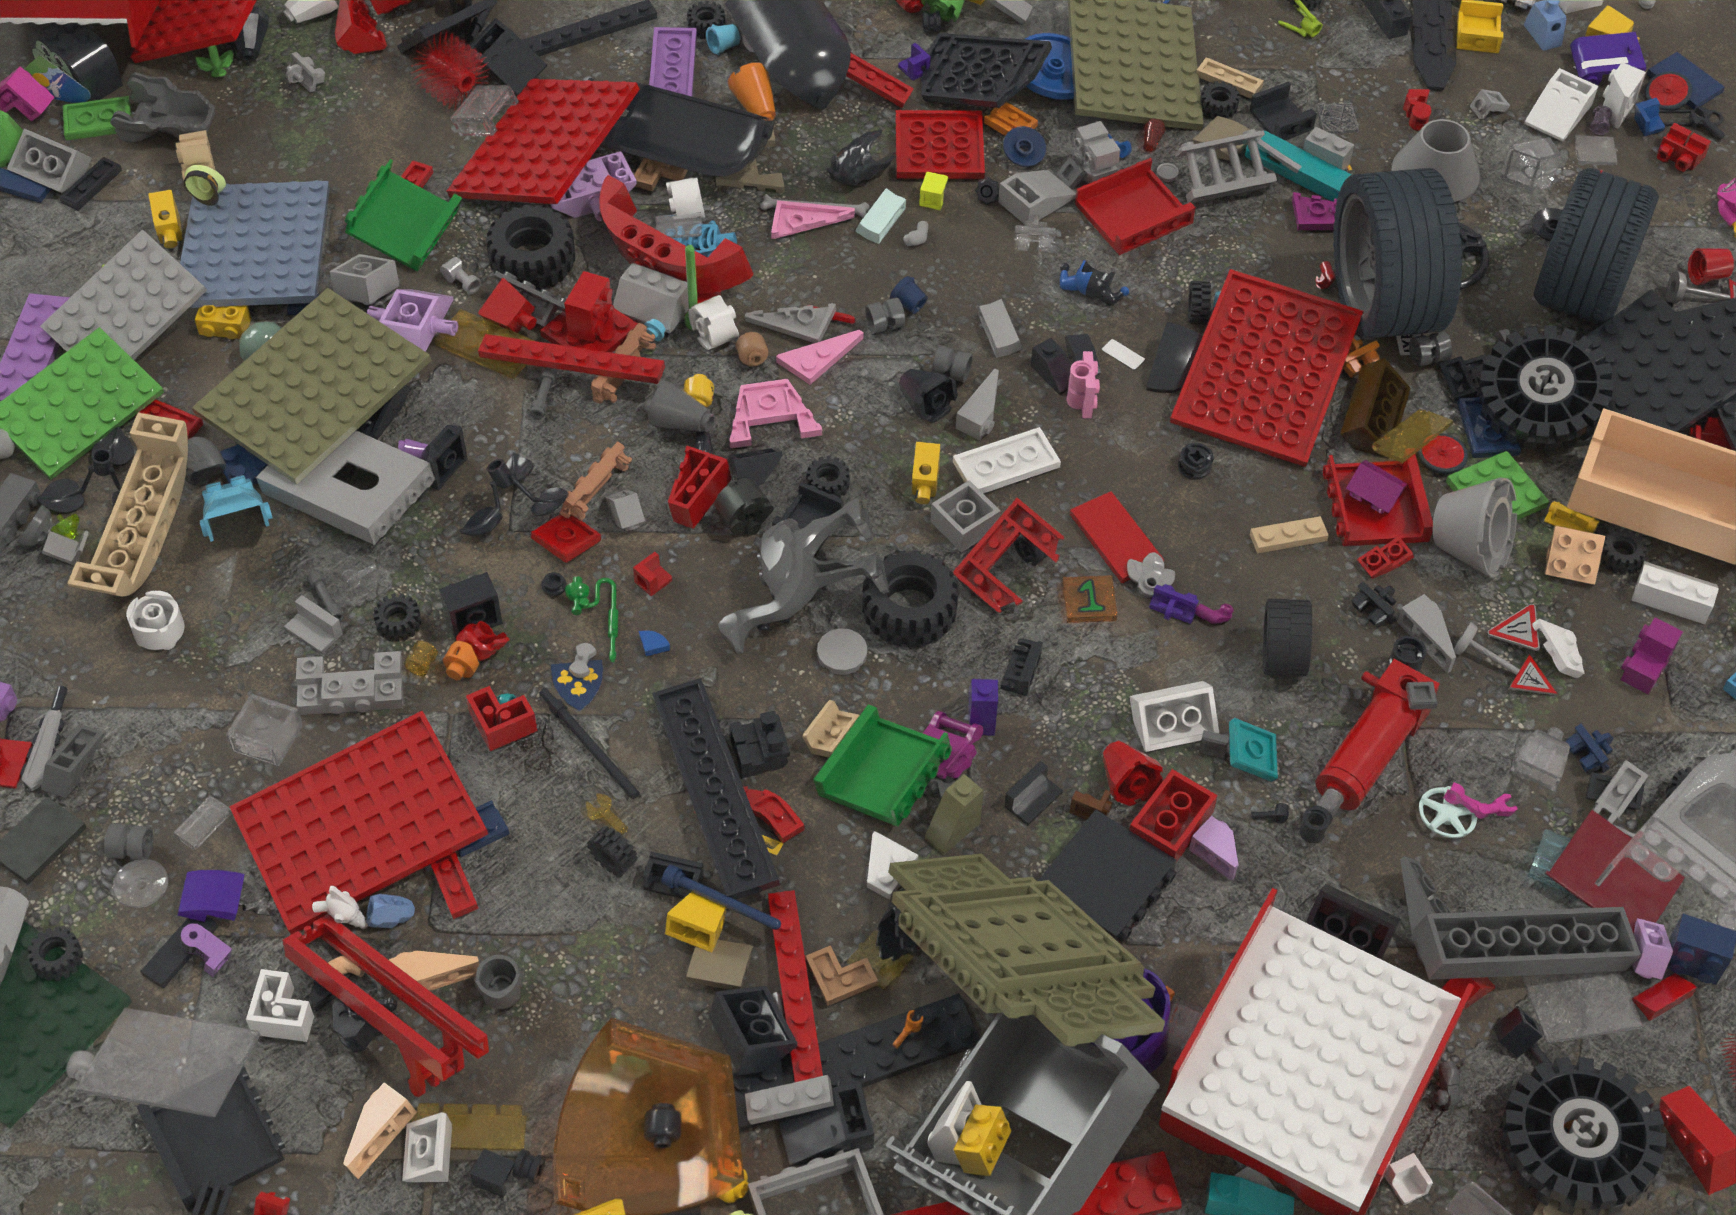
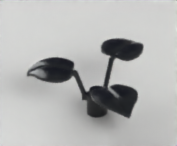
(503, 476)
(64, 494)

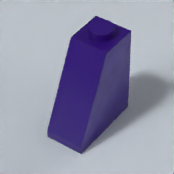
(983, 704)

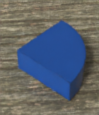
(653, 642)

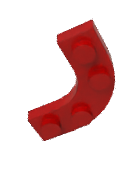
(775, 813)

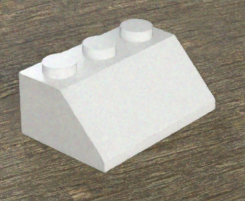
(1675, 592)
(1174, 715)

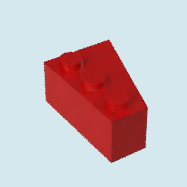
(697, 486)
(1701, 1138)

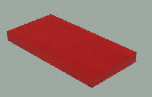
(1112, 533)

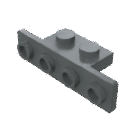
(543, 301)

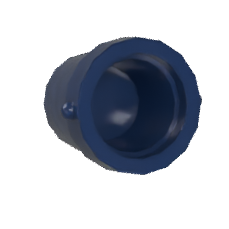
(909, 294)

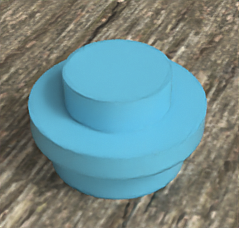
(655, 327)

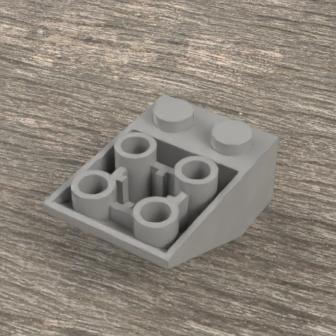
(1034, 194)

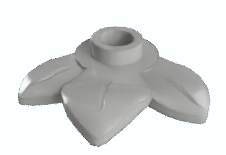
(1151, 572)

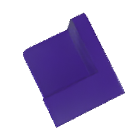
(913, 64)

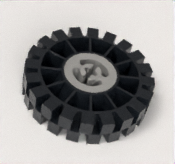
(1564, 408)
(1561, 1162)

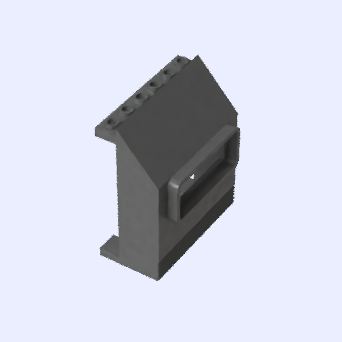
(1073, 1092)

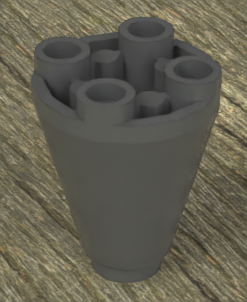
(677, 410)

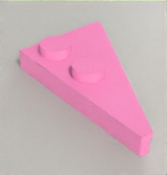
(800, 217)
(815, 359)

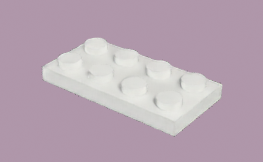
(1007, 460)

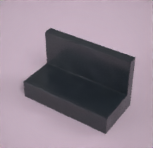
(1032, 794)

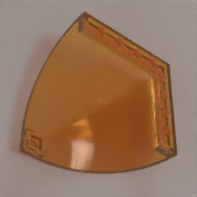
(601, 1124)

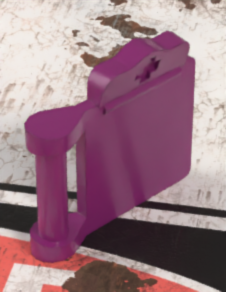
(962, 748)

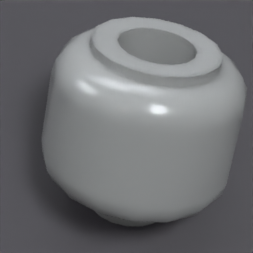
(78, 1064)

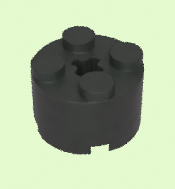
(743, 507)

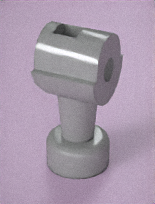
(453, 270)

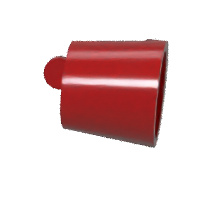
(1710, 265)

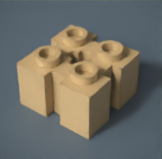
(194, 150)

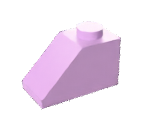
(1216, 846)
(1653, 947)

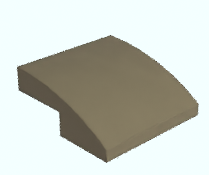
(1220, 129)
(722, 967)

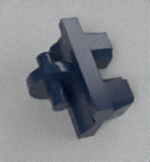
(1596, 758)

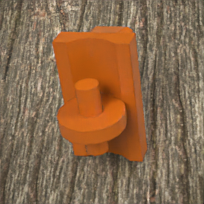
(1366, 353)

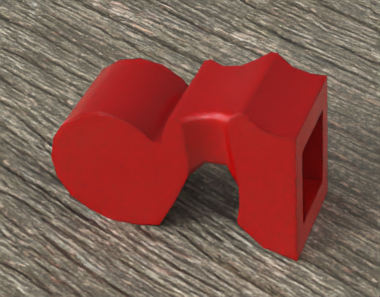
(1417, 108)

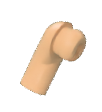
(345, 966)

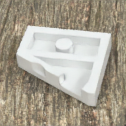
(1562, 647)
(882, 854)

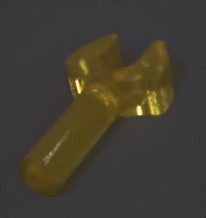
(605, 813)

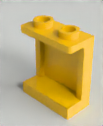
(1479, 26)

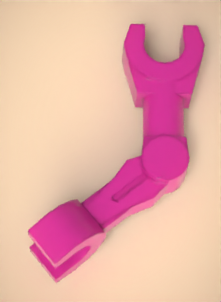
(1481, 810)

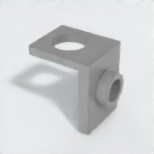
(63, 547)

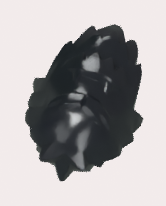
(855, 161)
(891, 938)

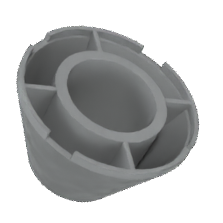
(1448, 150)
(1478, 525)

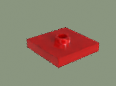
(566, 537)

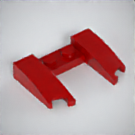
(976, 565)

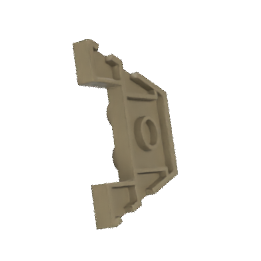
(750, 176)

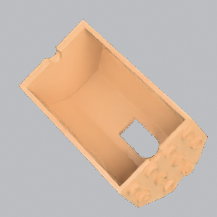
(1660, 485)

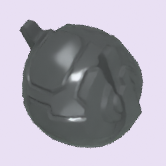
(203, 460)
(499, 981)

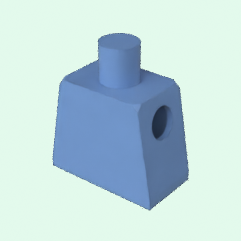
(1546, 24)

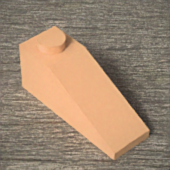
(436, 969)
(378, 1125)

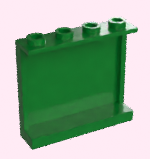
(881, 767)

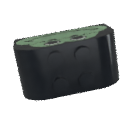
(79, 55)

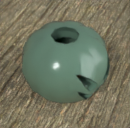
(255, 337)

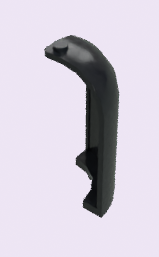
(796, 45)
(690, 132)

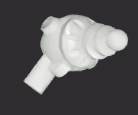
(341, 908)

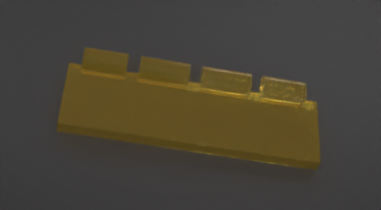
(1411, 435)
(483, 1127)

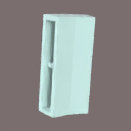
(881, 216)

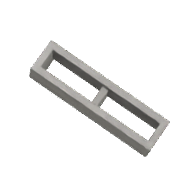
(999, 329)

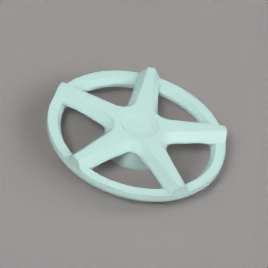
(1445, 814)

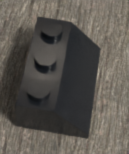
(1353, 921)
(751, 1028)

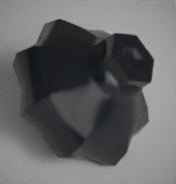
(987, 190)

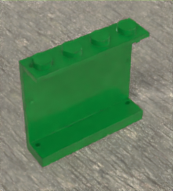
(400, 218)

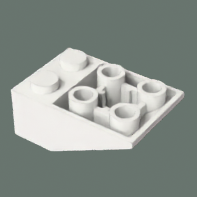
(1562, 105)

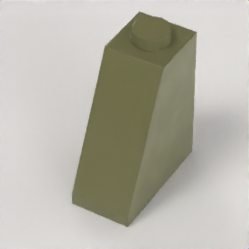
(956, 814)

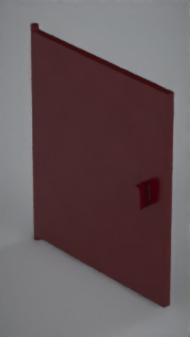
(1627, 886)

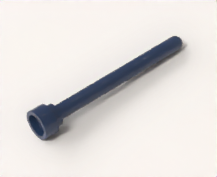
(674, 877)

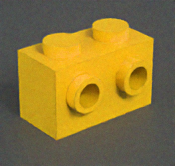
(223, 321)
(982, 1140)

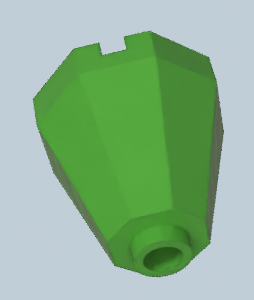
(9, 137)

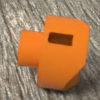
(462, 664)

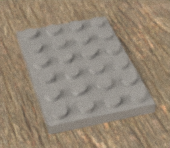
(128, 299)

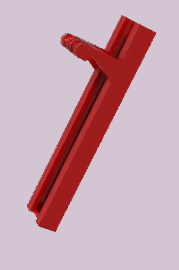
(420, 1056)

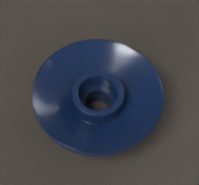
(1027, 139)

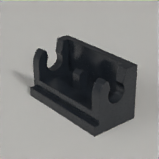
(1022, 667)
(656, 867)

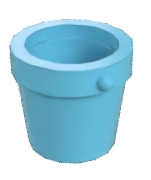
(722, 37)

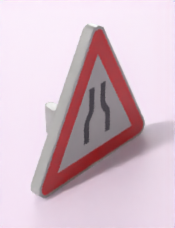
(1518, 629)

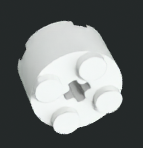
(685, 197)
(713, 322)
(155, 620)

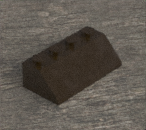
(1375, 405)

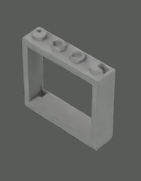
(815, 1171)

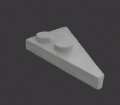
(803, 322)

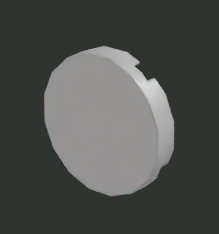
(842, 651)

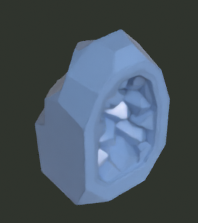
(388, 910)

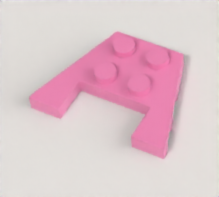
(767, 404)

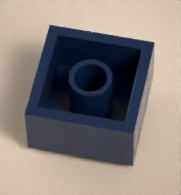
(1701, 949)

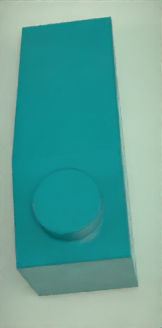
(1243, 1197)

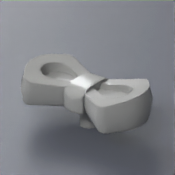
(579, 667)

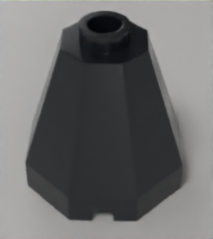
(251, 36)
(928, 393)

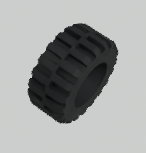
(531, 226)
(914, 624)

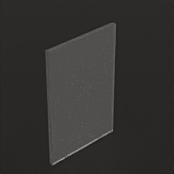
(168, 1062)

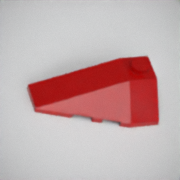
(356, 28)

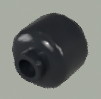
(662, 1125)

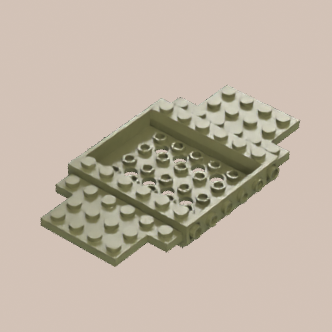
(1067, 966)

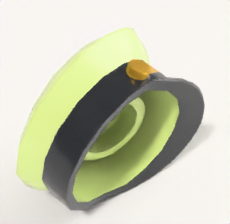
(204, 184)

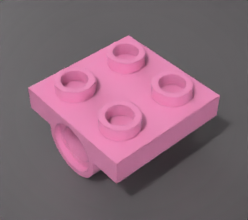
(1083, 385)

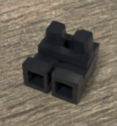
(759, 745)

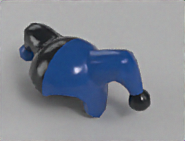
(1091, 283)

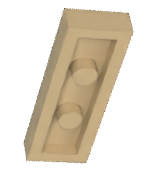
(1215, 71)
(1288, 534)

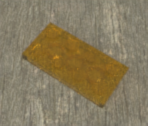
(469, 338)

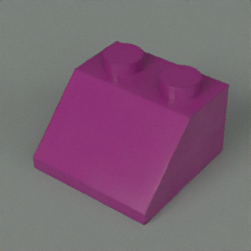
(1376, 487)

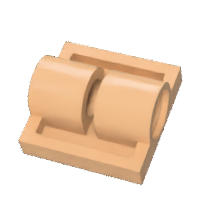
(1574, 555)

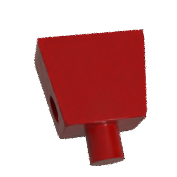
(508, 308)

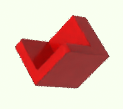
(650, 575)

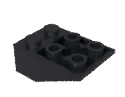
(507, 56)
(829, 1129)

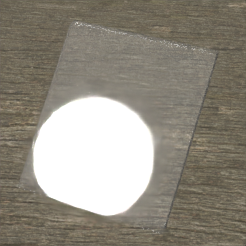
(1581, 1005)

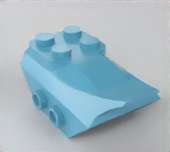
(230, 498)

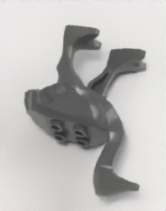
(794, 573)

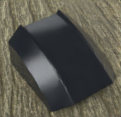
(445, 454)

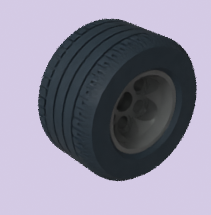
(1595, 245)

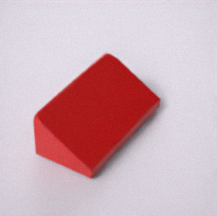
(1664, 996)

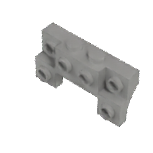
(349, 690)

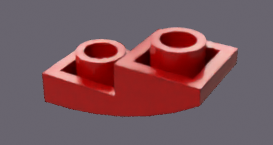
(1385, 559)

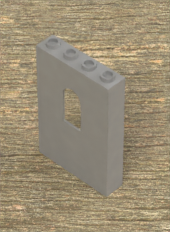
(355, 511)

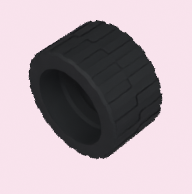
(1287, 637)

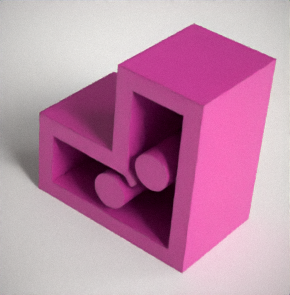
(24, 93)

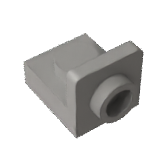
(1488, 101)

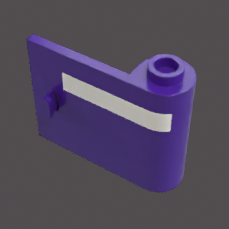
(1603, 53)

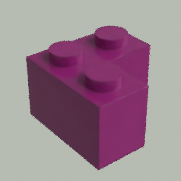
(1650, 655)

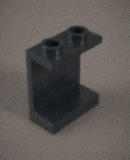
(1279, 114)

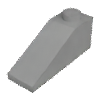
(977, 413)
(1425, 621)

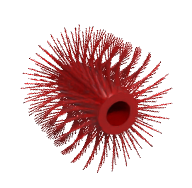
(450, 70)

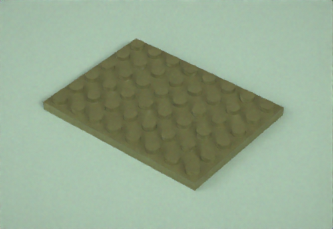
(1135, 62)
(311, 385)

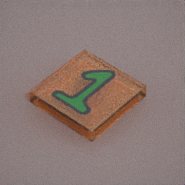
(1089, 599)

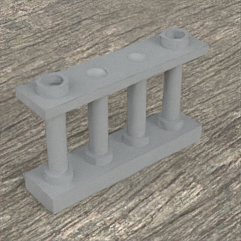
(1220, 187)

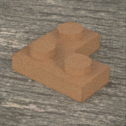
(651, 171)
(839, 982)

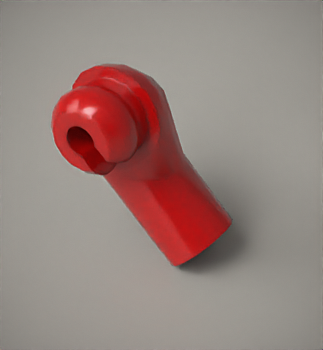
(1327, 276)

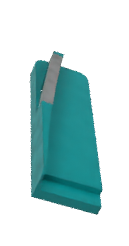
(1300, 166)

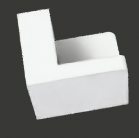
(1408, 1179)

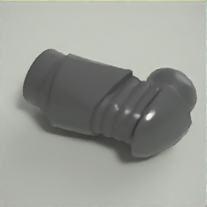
(1449, 1085)

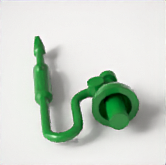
(578, 593)

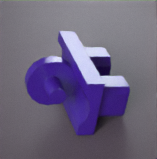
(1174, 604)

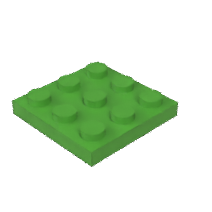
(1528, 496)

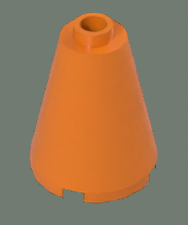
(753, 89)

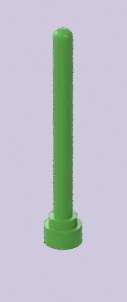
(691, 281)

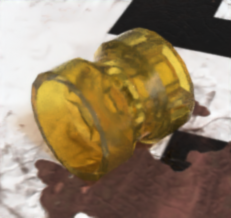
(420, 659)

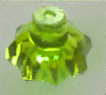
(67, 527)

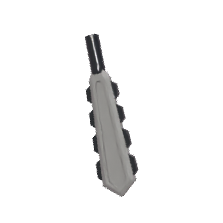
(44, 742)

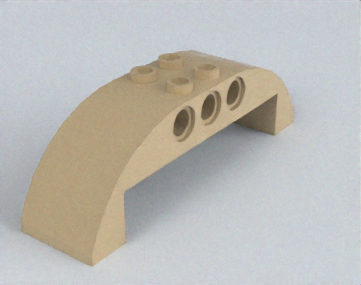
(141, 510)

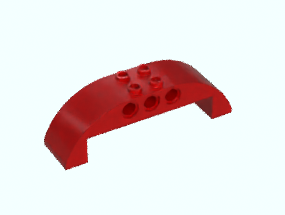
(654, 250)

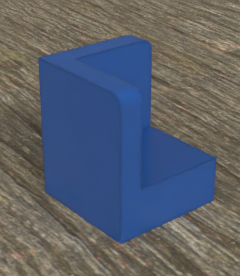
(1648, 117)

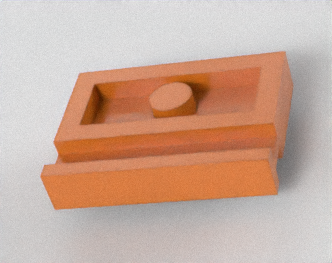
(1009, 117)

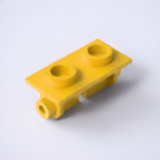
(1564, 517)

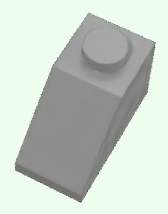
(625, 509)

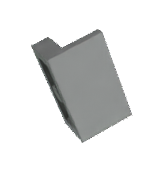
(314, 625)

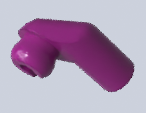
(1215, 616)

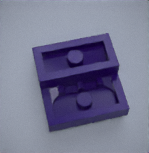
(211, 894)

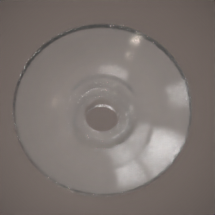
(139, 874)

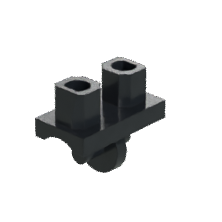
(1382, 611)

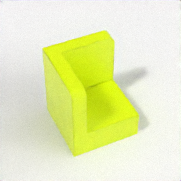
(933, 190)

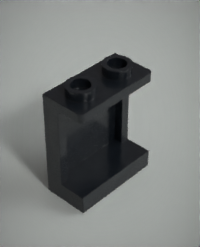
(811, 505)

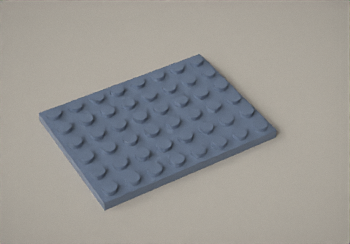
(258, 243)

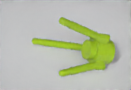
(1309, 23)

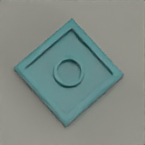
(1253, 750)

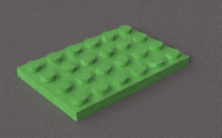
(76, 403)

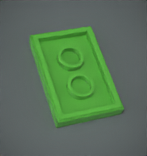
(92, 117)

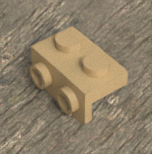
(828, 729)

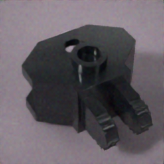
(353, 1029)

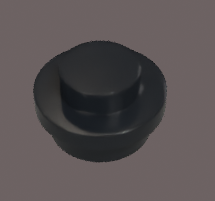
(553, 584)

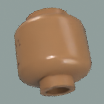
(752, 349)

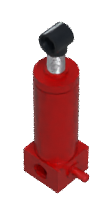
(1366, 748)

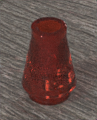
(1153, 132)

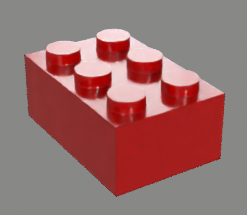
(1174, 814)

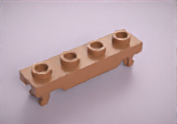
(605, 387)
(597, 476)

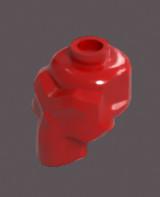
(482, 639)

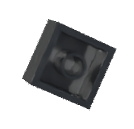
(470, 602)

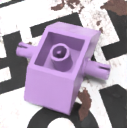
(585, 191)
(416, 315)

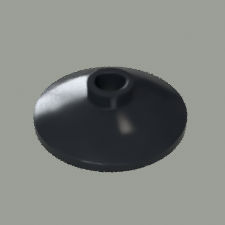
(1545, 222)

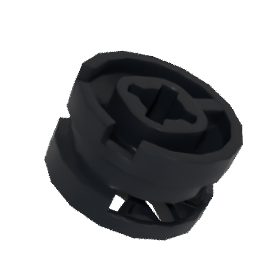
(1199, 468)
(1028, 551)

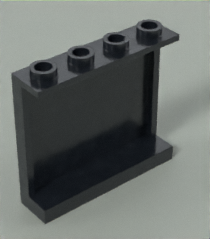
(1111, 874)
(215, 1148)

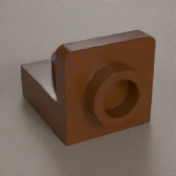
(1085, 804)

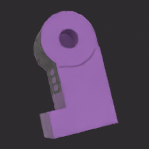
(206, 946)

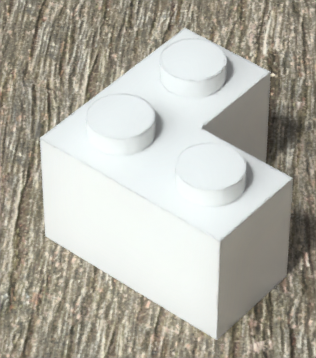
(274, 1011)

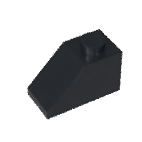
(1052, 364)

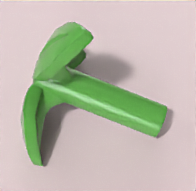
(215, 62)

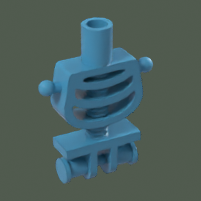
(710, 238)

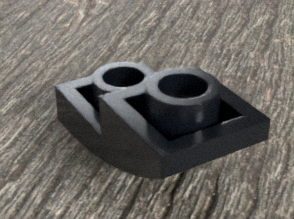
(1077, 345)

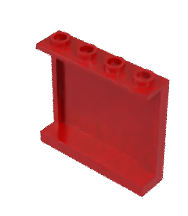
(1132, 207)
(1363, 525)

